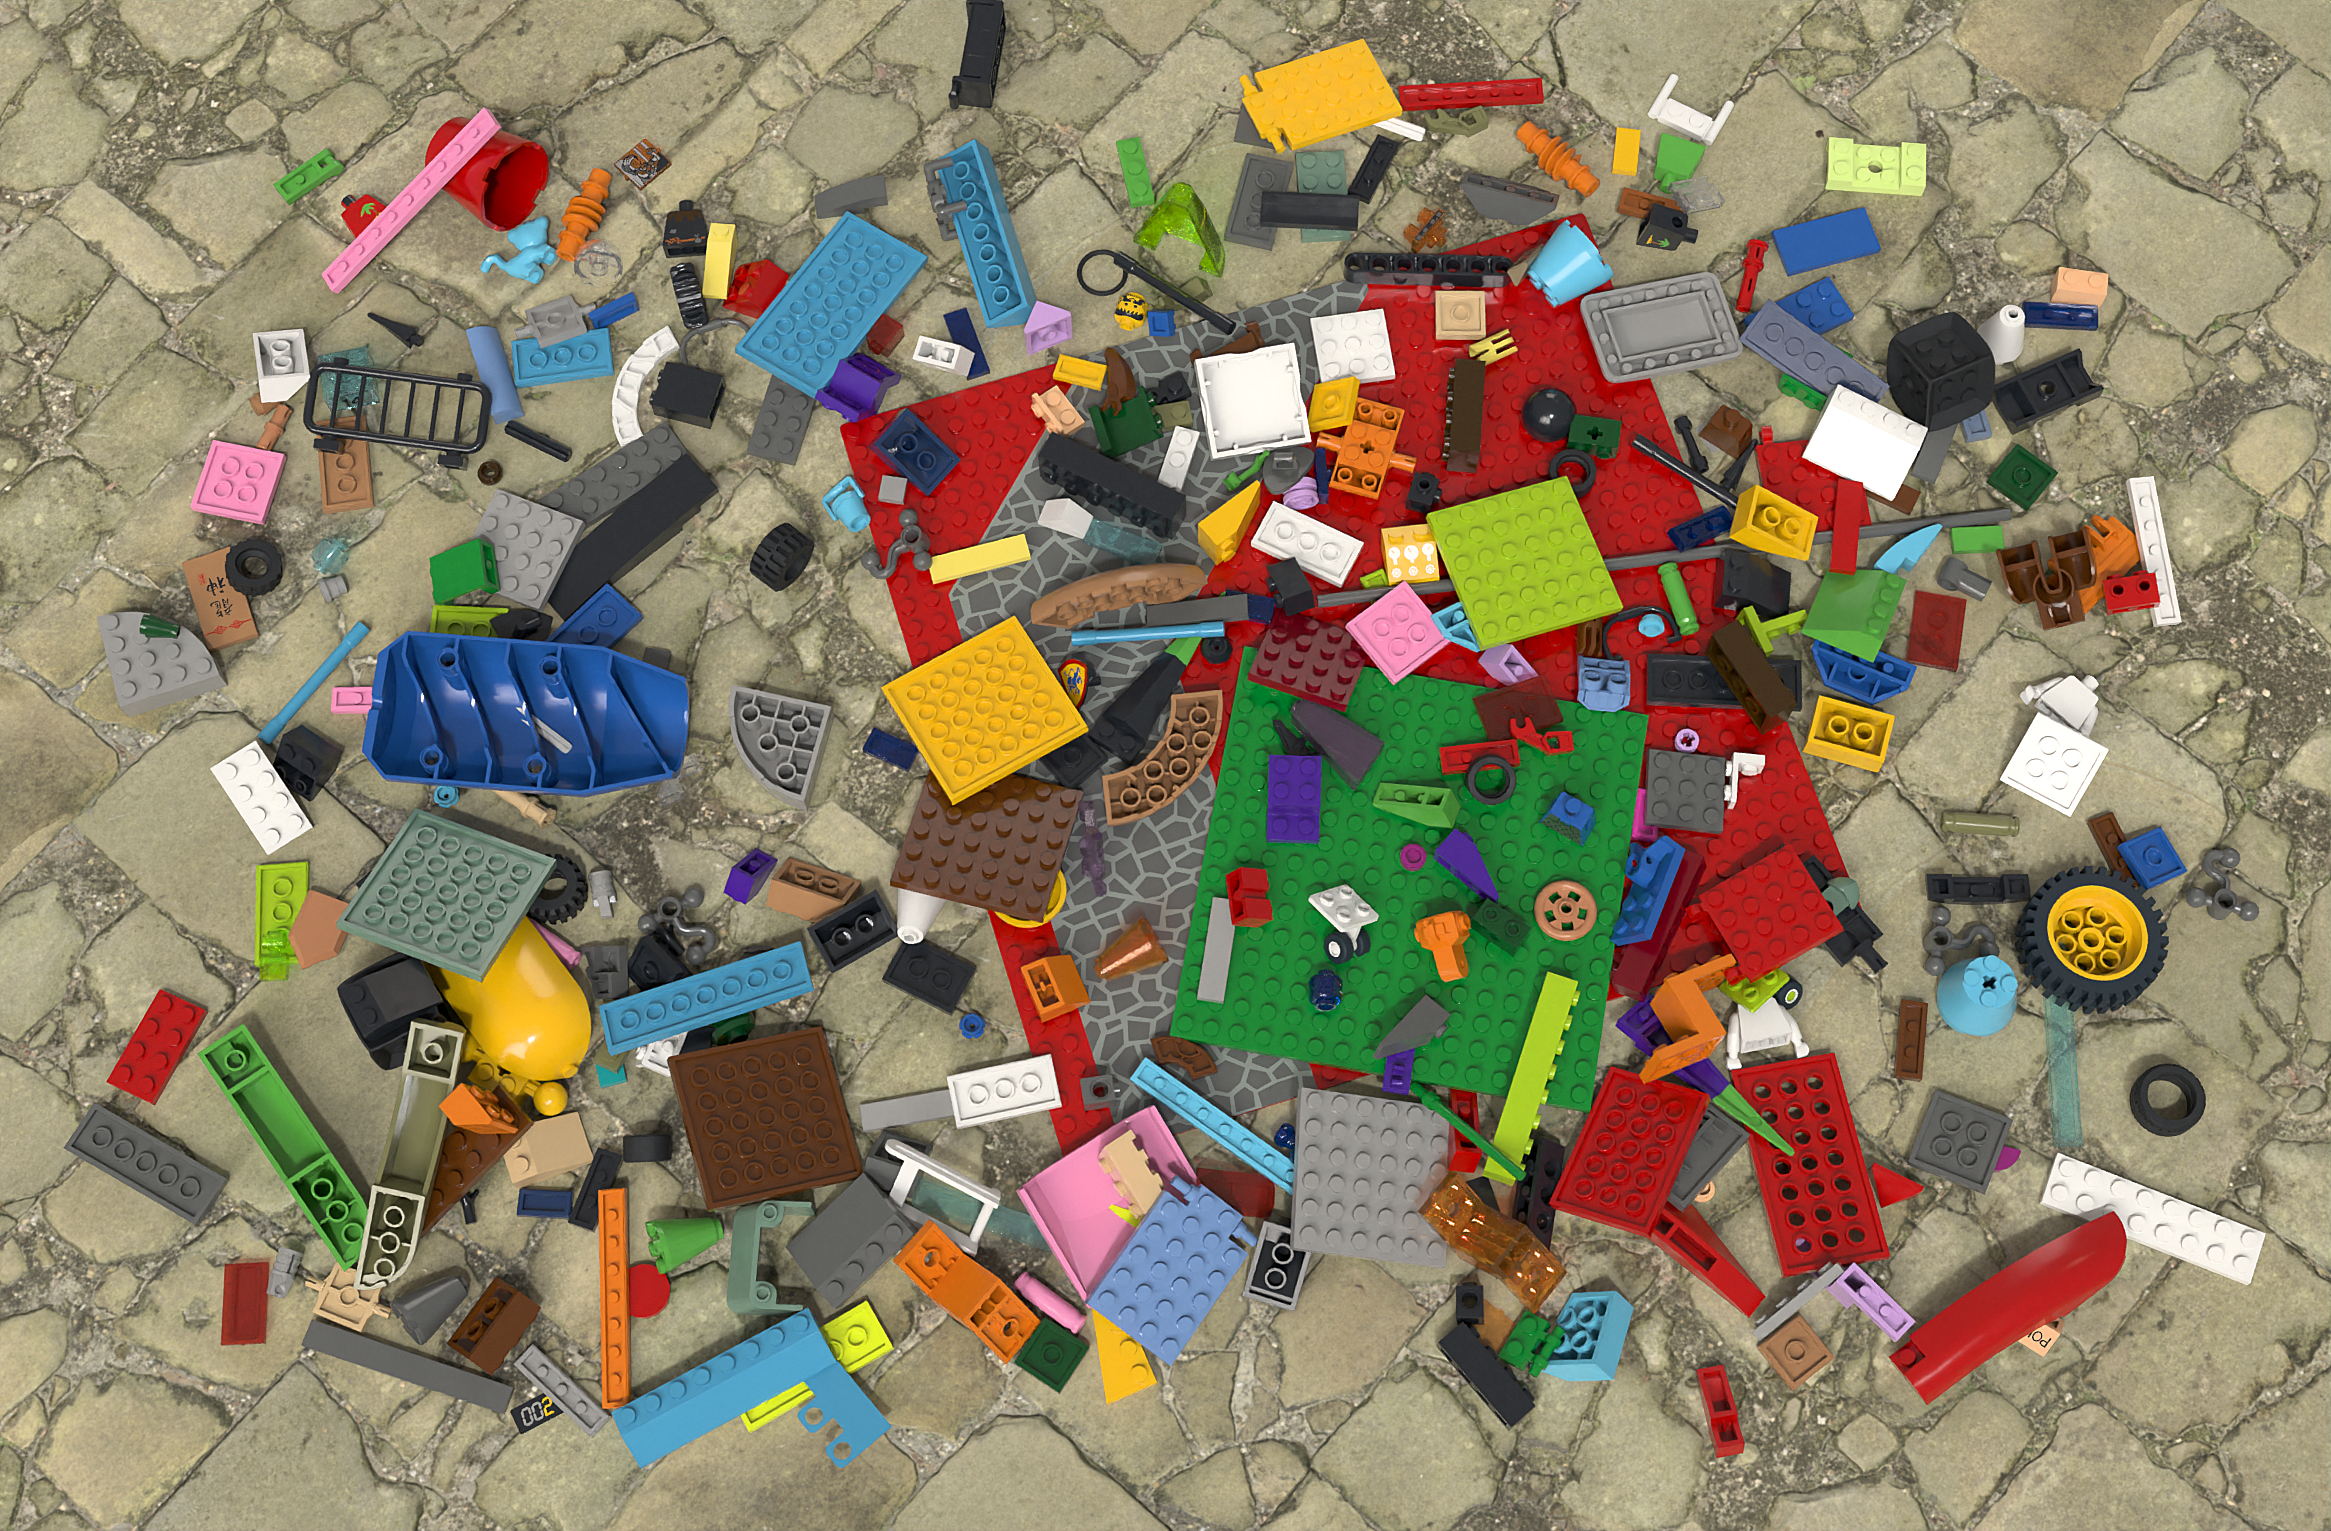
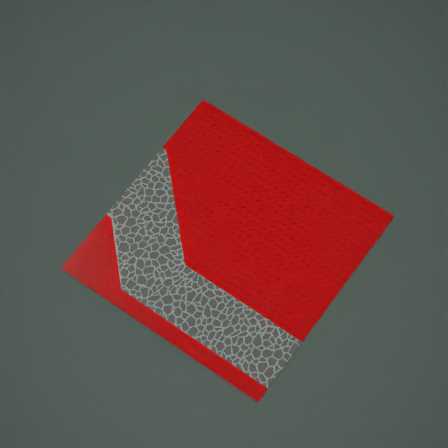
(1159, 859)

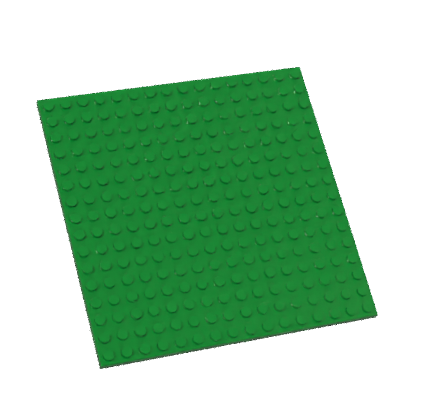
(1361, 847)

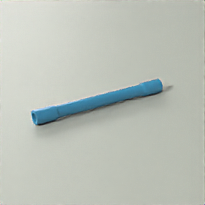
(1203, 630)
(277, 724)

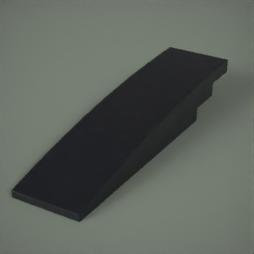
(632, 534)

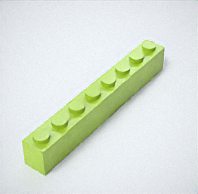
(1532, 1074)

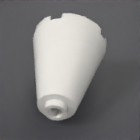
(2004, 333)
(916, 914)

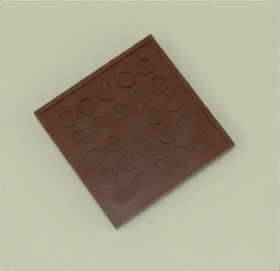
(992, 847)
(764, 1118)

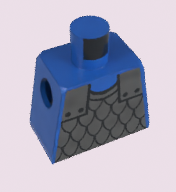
(1570, 818)

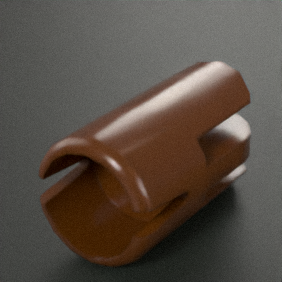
(1590, 638)

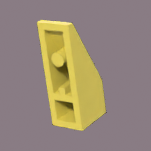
(720, 260)

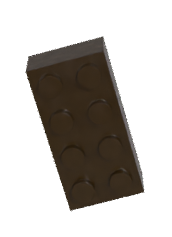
(1464, 415)
(1750, 676)

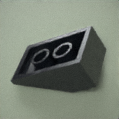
(1751, 581)
(391, 998)
(1275, 1269)

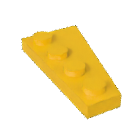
(1121, 1361)

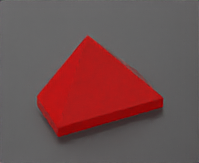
(1891, 1187)

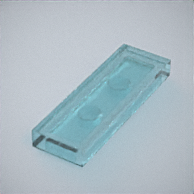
(1121, 543)

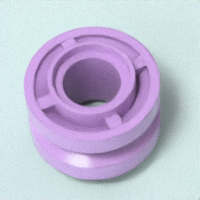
(1302, 495)

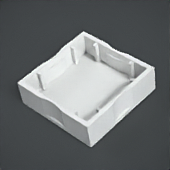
(1252, 402)

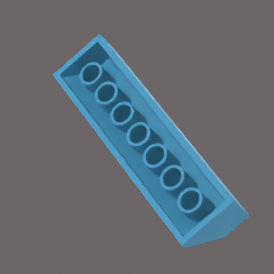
(988, 237)
(724, 1387)

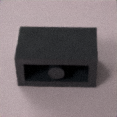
(1290, 587)

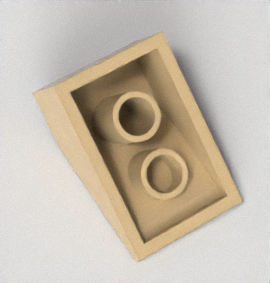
(548, 1150)

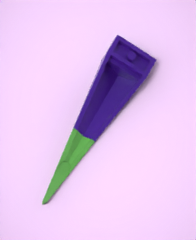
(1648, 1032)

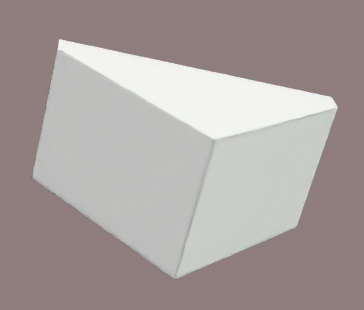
(1065, 517)

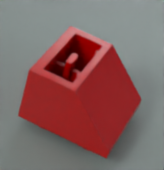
(755, 288)

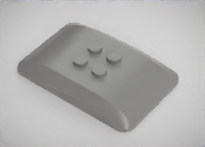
(1661, 328)

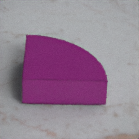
(2007, 1158)

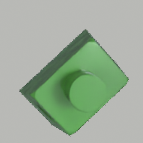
(1676, 160)

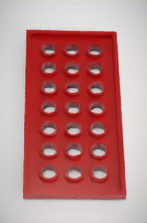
(1852, 1169)

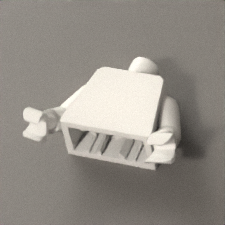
(2067, 701)
(1761, 1030)

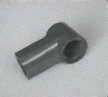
(1956, 577)

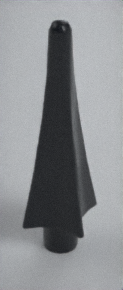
(404, 333)
(1734, 473)

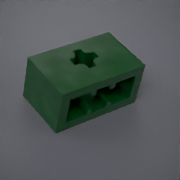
(1603, 430)
(1500, 927)

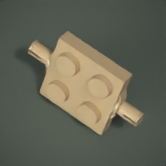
(346, 1305)

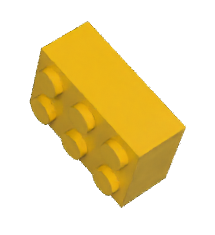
(1848, 734)

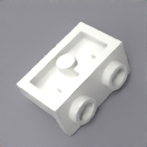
(655, 1054)

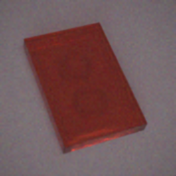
(1936, 631)
(1518, 701)

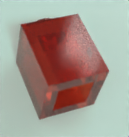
(884, 336)

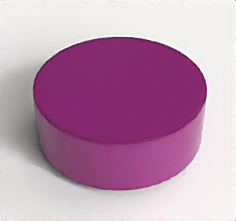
(1413, 857)

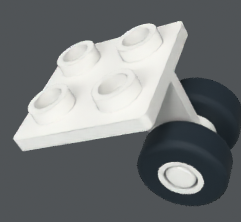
(1347, 914)

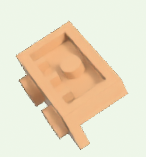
(1057, 412)

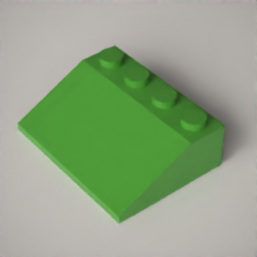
(1855, 610)

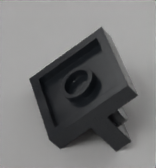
(655, 965)

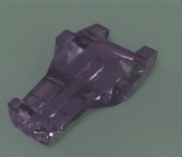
(1092, 849)

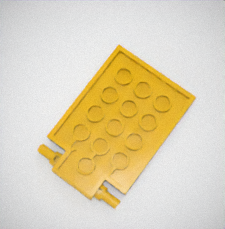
(1319, 96)

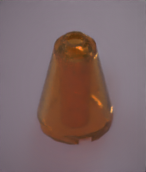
(1131, 952)

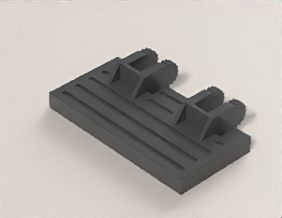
(1710, 1151)

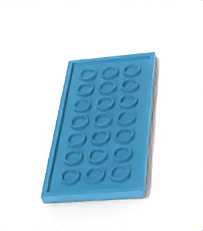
(831, 304)

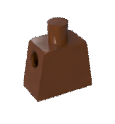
(1728, 431)

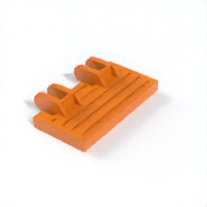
(2113, 556)

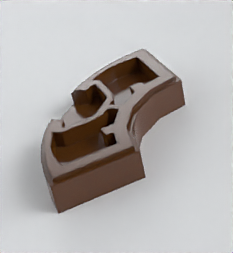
(1183, 1054)

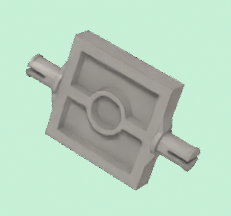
(555, 321)

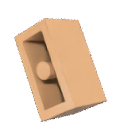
(2079, 287)

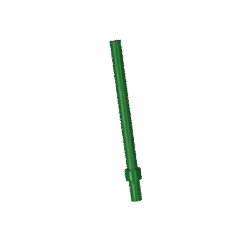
(1432, 1102)

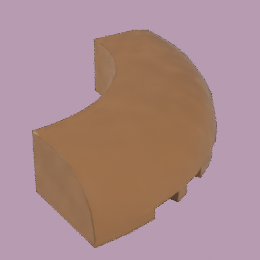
(1116, 590)
(1172, 763)

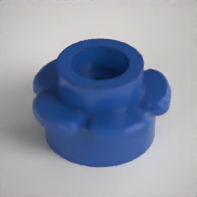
(970, 1019)

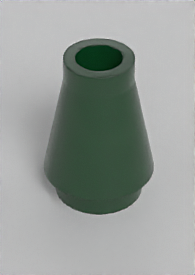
(157, 627)

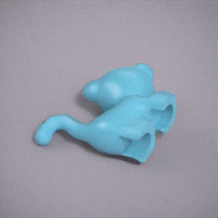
(532, 242)

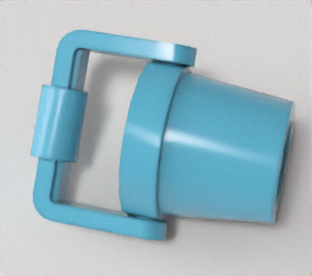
(847, 506)

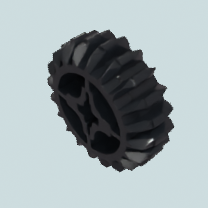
(689, 295)

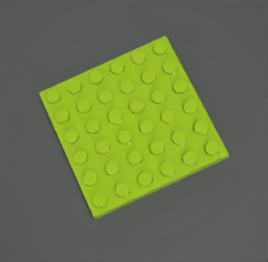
(1524, 563)

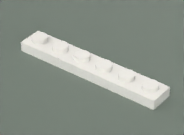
(2153, 547)

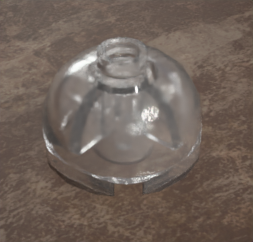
(598, 262)

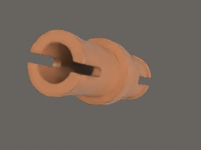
(274, 428)

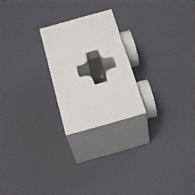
(943, 356)

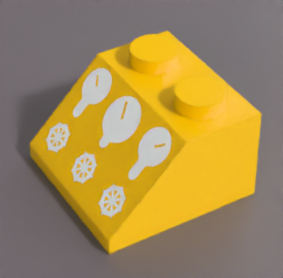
(1409, 554)

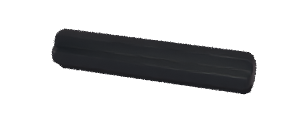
(538, 441)

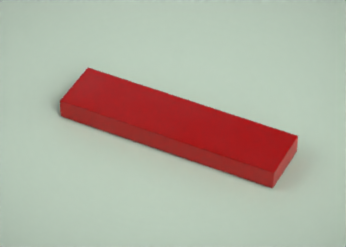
(1846, 527)

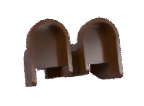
(2027, 582)

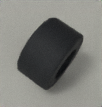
(647, 1148)

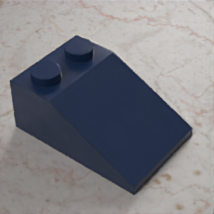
(914, 452)

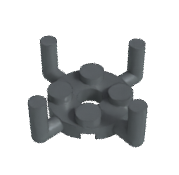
(937, 193)

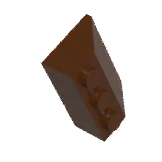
(494, 1325)

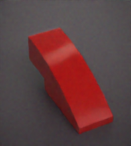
(1720, 1411)

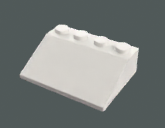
(1864, 442)

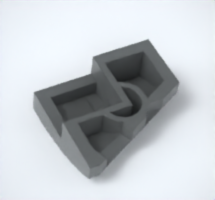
(607, 970)

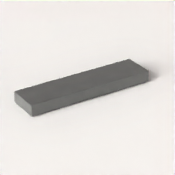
(1198, 611)

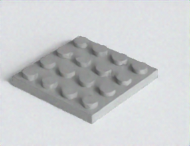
(528, 546)

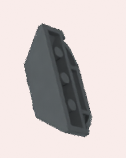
(1508, 199)

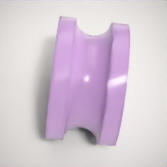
(1691, 735)

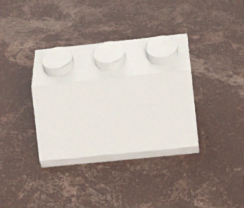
(280, 363)

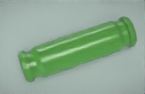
(1678, 598)

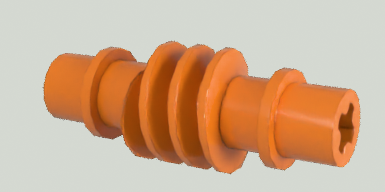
(1558, 160)
(583, 214)

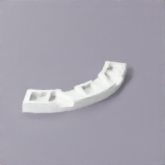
(631, 381)

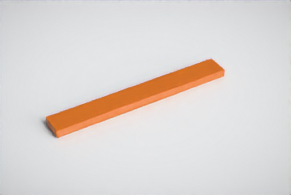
(614, 1298)

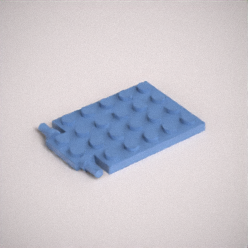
(1172, 1269)

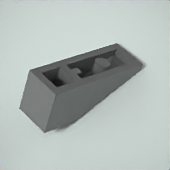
(1415, 1029)

